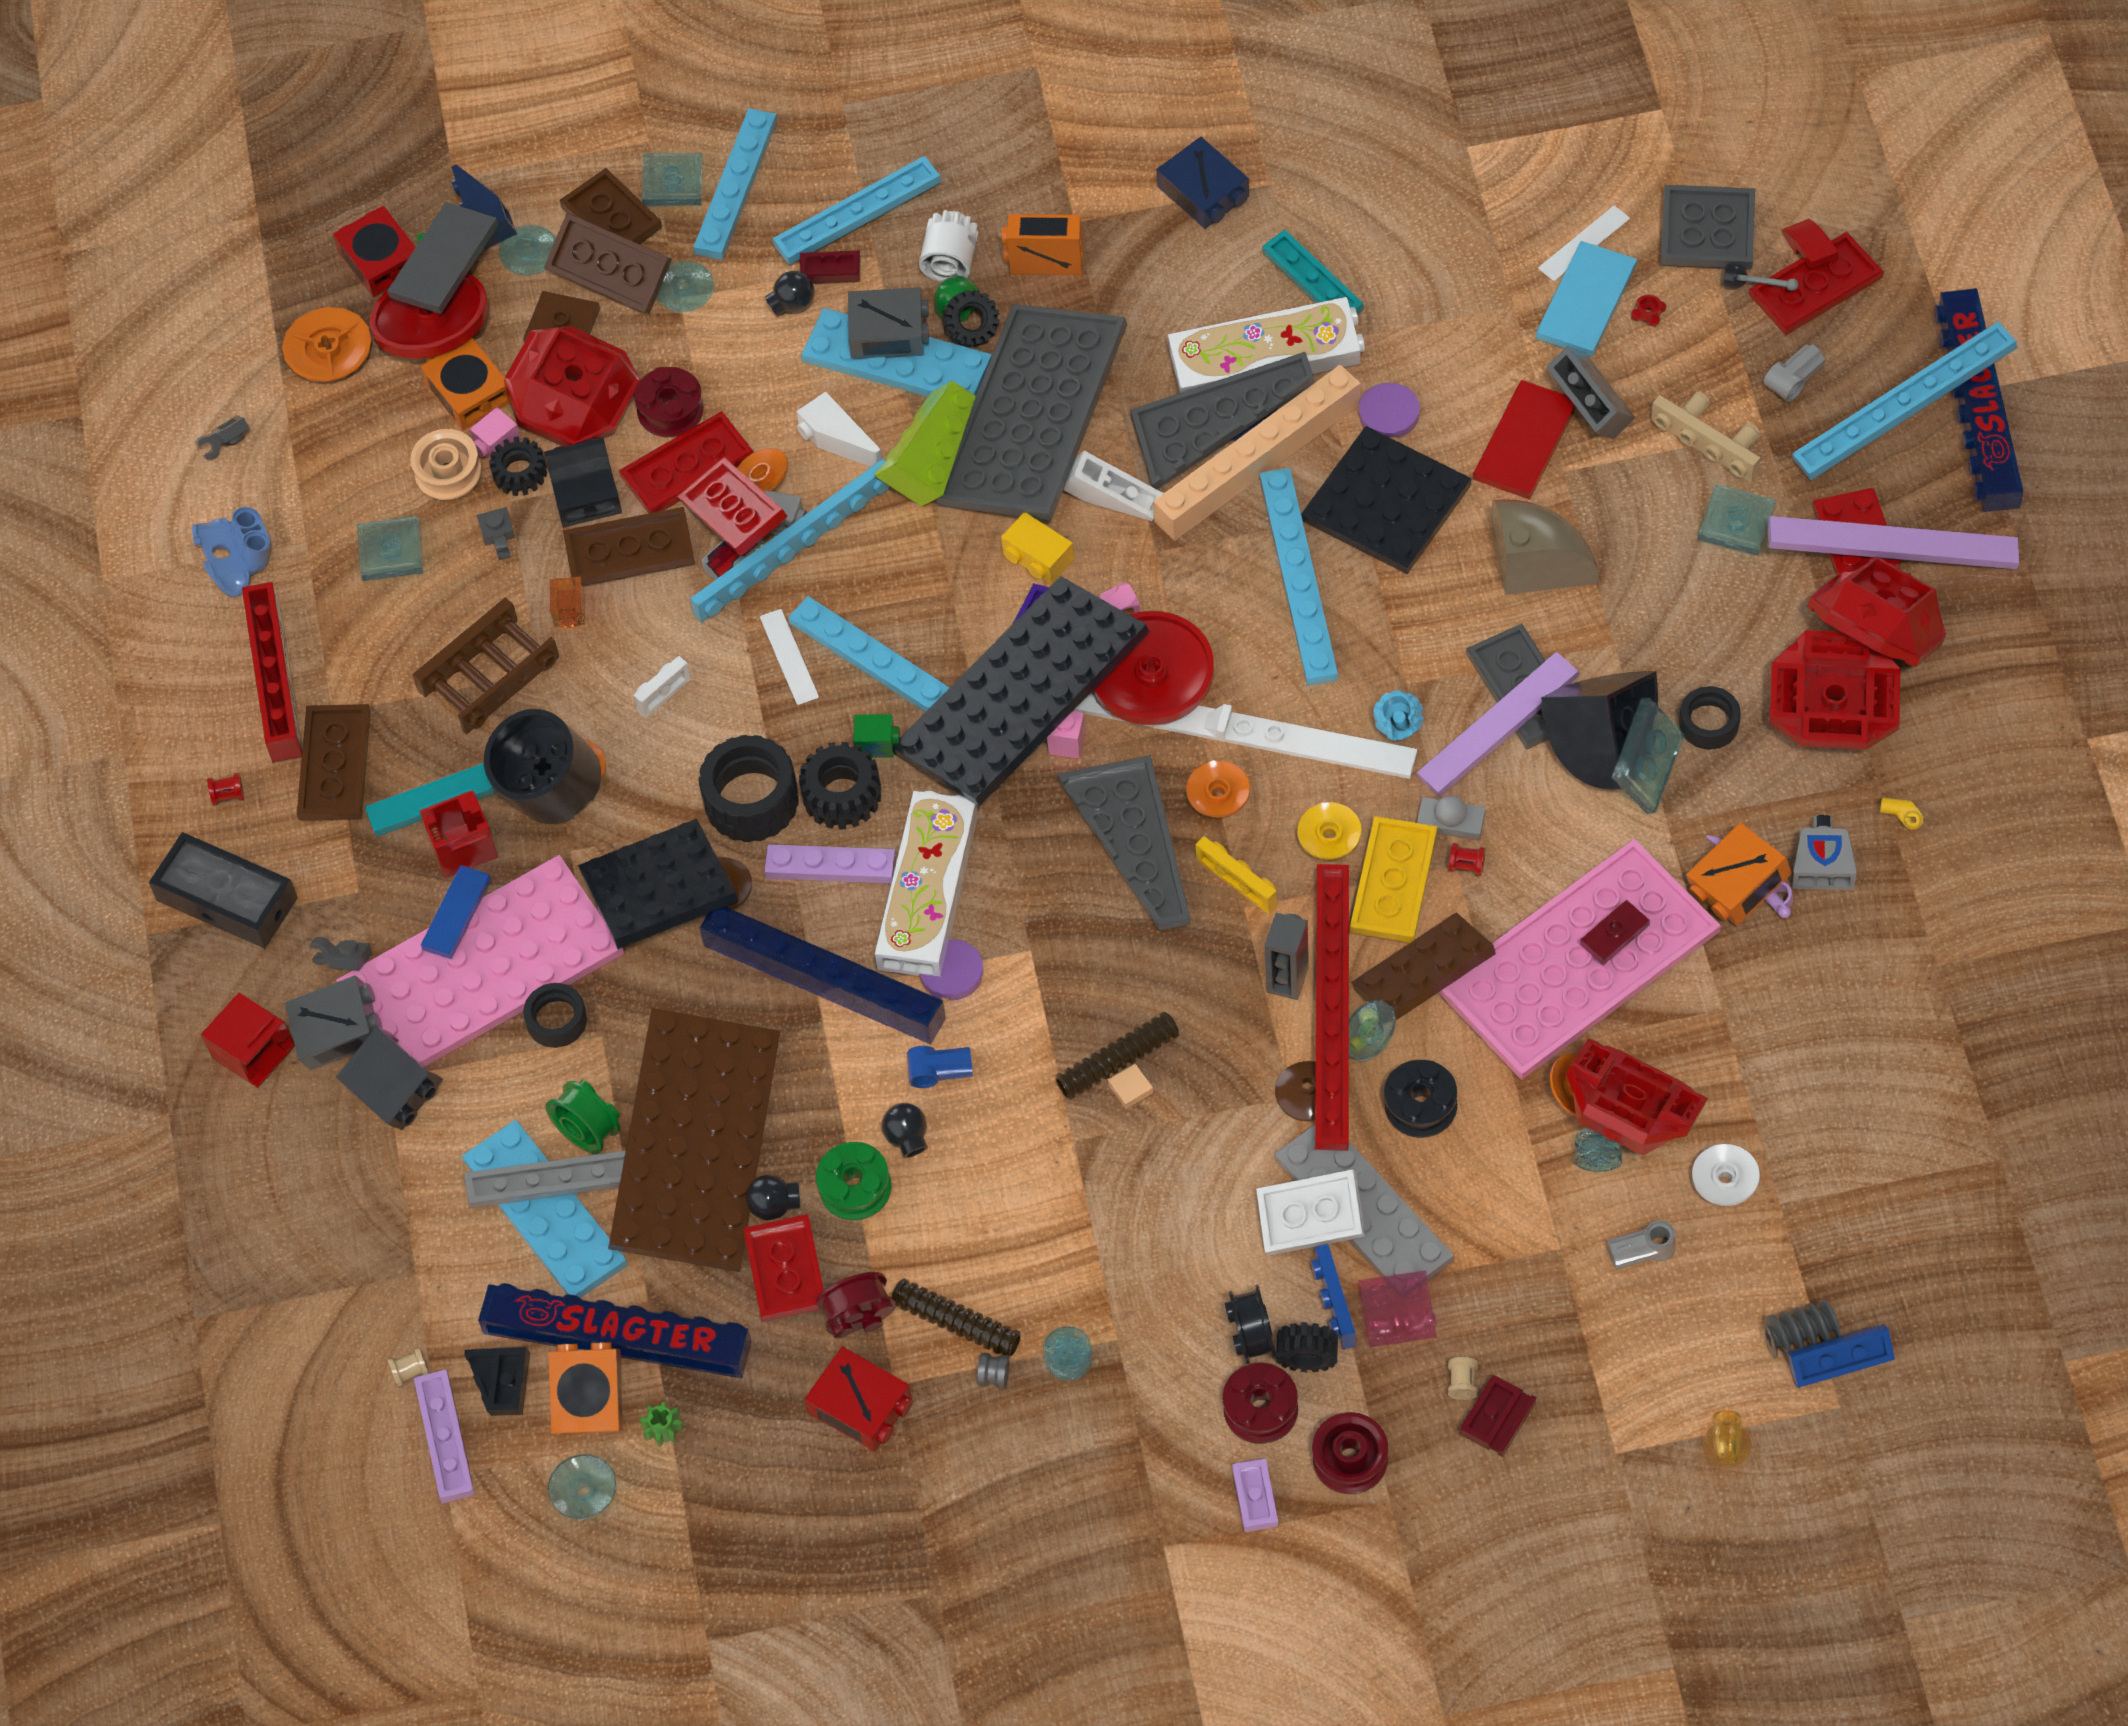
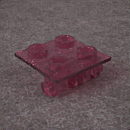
(1398, 1309)

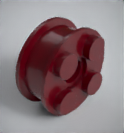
(668, 401)
(856, 1304)
(1256, 1383)
(1345, 1473)

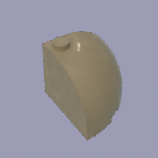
(1539, 548)

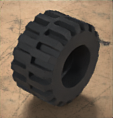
(836, 764)

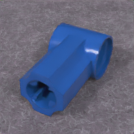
(929, 1065)

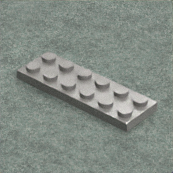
(1394, 1235)

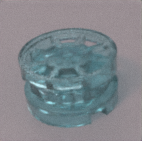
(1596, 1152)
(1067, 1354)

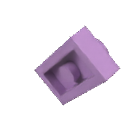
(1255, 1495)

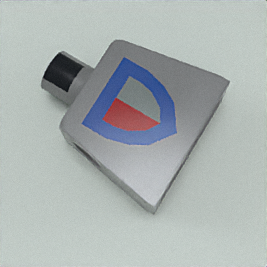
(1824, 858)

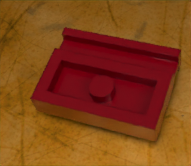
(1497, 1415)

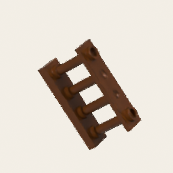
(479, 639)

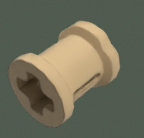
(408, 1367)
(1462, 1378)

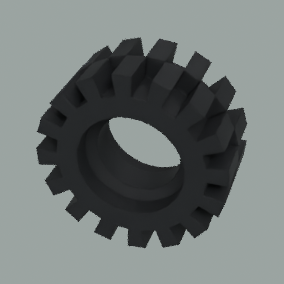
(958, 331)
(516, 452)
(1307, 1347)

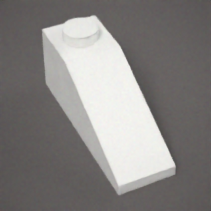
(835, 431)
(1110, 488)

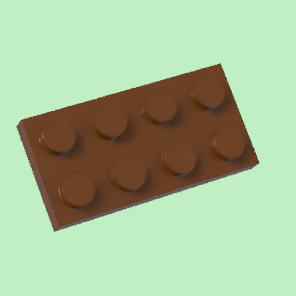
(608, 263)
(629, 546)
(333, 762)
(1425, 965)

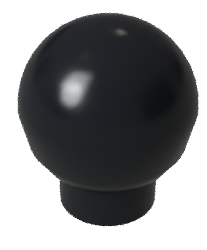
(791, 293)
(905, 1128)
(772, 1197)

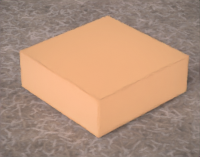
(1130, 1086)

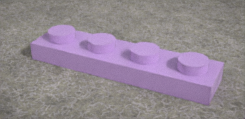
(830, 863)
(444, 1436)

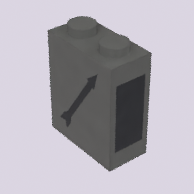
(887, 322)
(332, 1021)

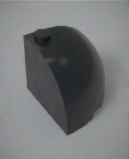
(1592, 720)

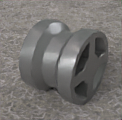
(993, 1370)

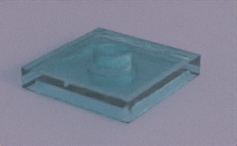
(672, 179)
(1736, 520)
(389, 548)

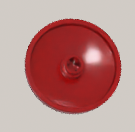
(421, 333)
(1162, 674)

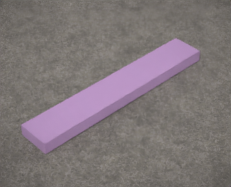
(1496, 725)

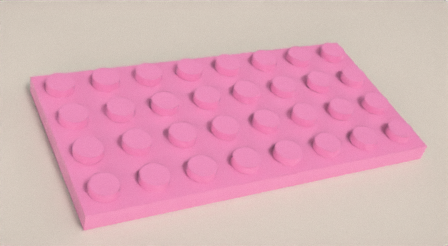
(517, 940)
(1549, 989)

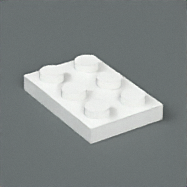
(1310, 1212)

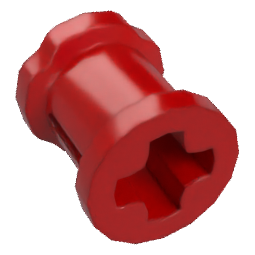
(225, 789)
(1467, 859)

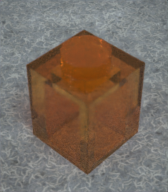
(567, 602)

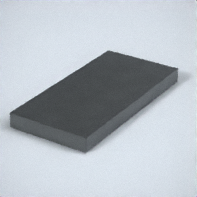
(443, 257)
(1505, 663)

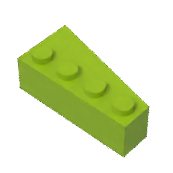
(929, 446)

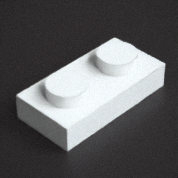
(661, 687)

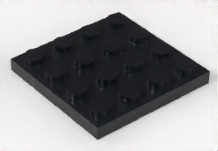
(1386, 499)
(657, 883)

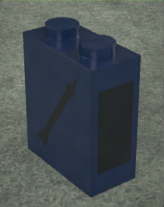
(1203, 182)

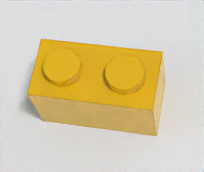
(1037, 548)

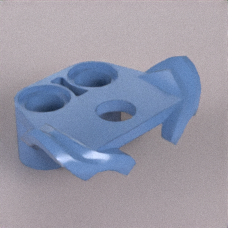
(245, 541)

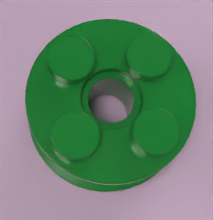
(583, 1116)
(849, 1162)

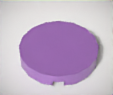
(1389, 409)
(960, 972)

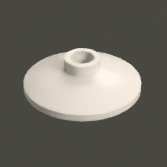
(1729, 1162)

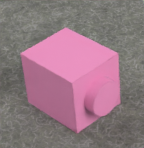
(492, 431)
(1068, 736)

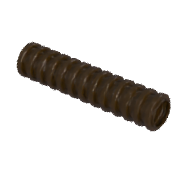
(1117, 1055)
(956, 1318)

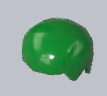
(948, 289)

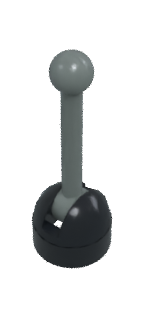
(1737, 276)

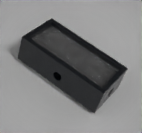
(223, 890)

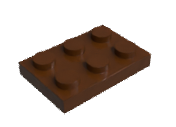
(611, 206)

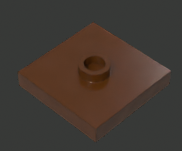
(561, 311)

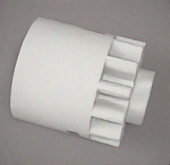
(948, 246)

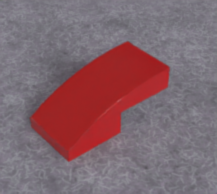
(1811, 243)

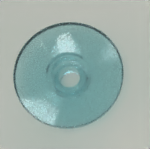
(524, 258)
(688, 294)
(1370, 1030)
(580, 1473)

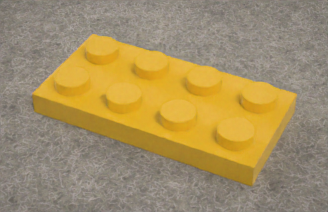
(1393, 879)

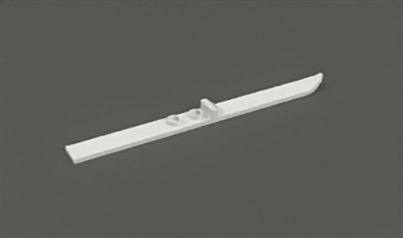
(1282, 737)

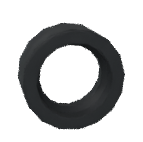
(1709, 738)
(551, 993)

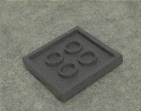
(1708, 226)

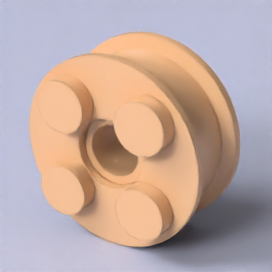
(448, 480)

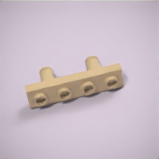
(1717, 447)

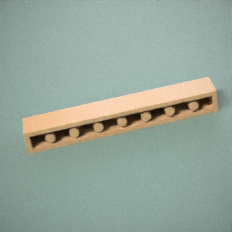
(1257, 452)

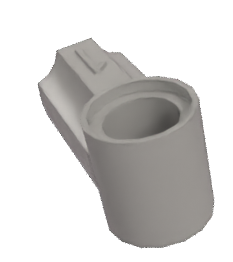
(1790, 377)
(1638, 1246)

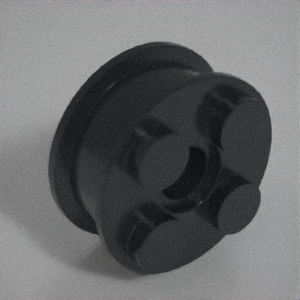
(1415, 1080)
(1252, 1324)

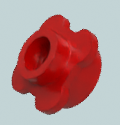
(1652, 303)

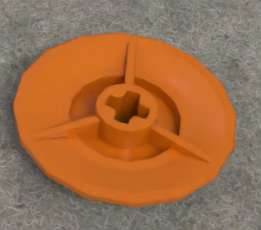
(325, 327)

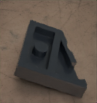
(500, 1378)

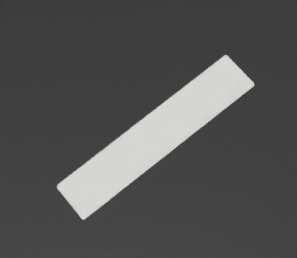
(1593, 234)
(789, 657)

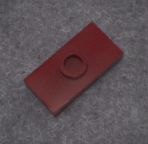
(831, 266)
(1614, 932)

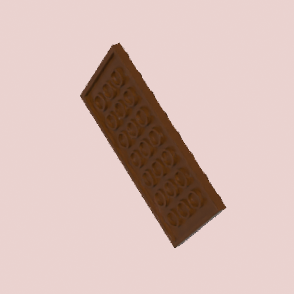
(694, 1140)

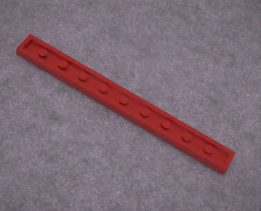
(1332, 1008)

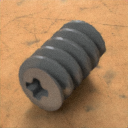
(1801, 1326)

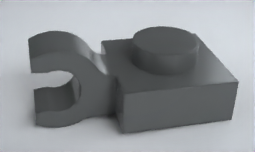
(228, 432)
(497, 529)
(346, 955)

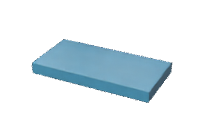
(1586, 298)

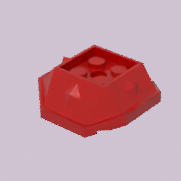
(564, 408)
(1883, 611)
(1838, 667)
(1630, 1098)

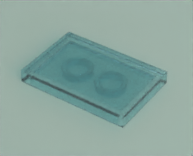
(1648, 756)

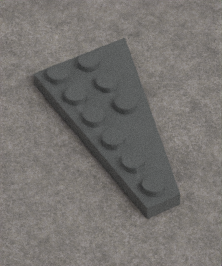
(1200, 420)
(1130, 823)

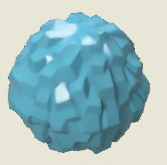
(1398, 715)

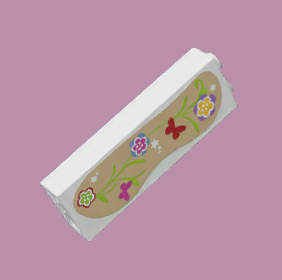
(1236, 346)
(926, 884)

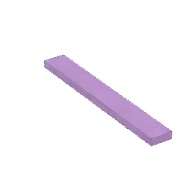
(1893, 542)

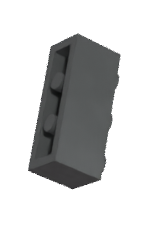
(1590, 392)
(1286, 955)

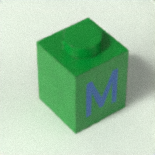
(876, 734)

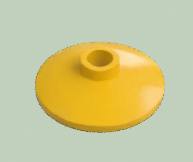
(1329, 819)

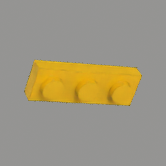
(1236, 874)

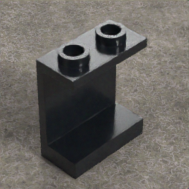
(583, 482)
(388, 1079)

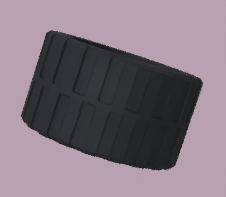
(741, 757)

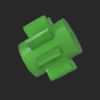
(655, 1429)

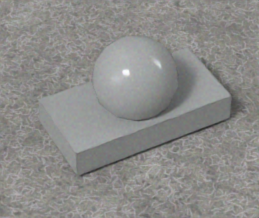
(1452, 816)

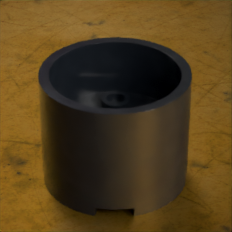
(542, 766)

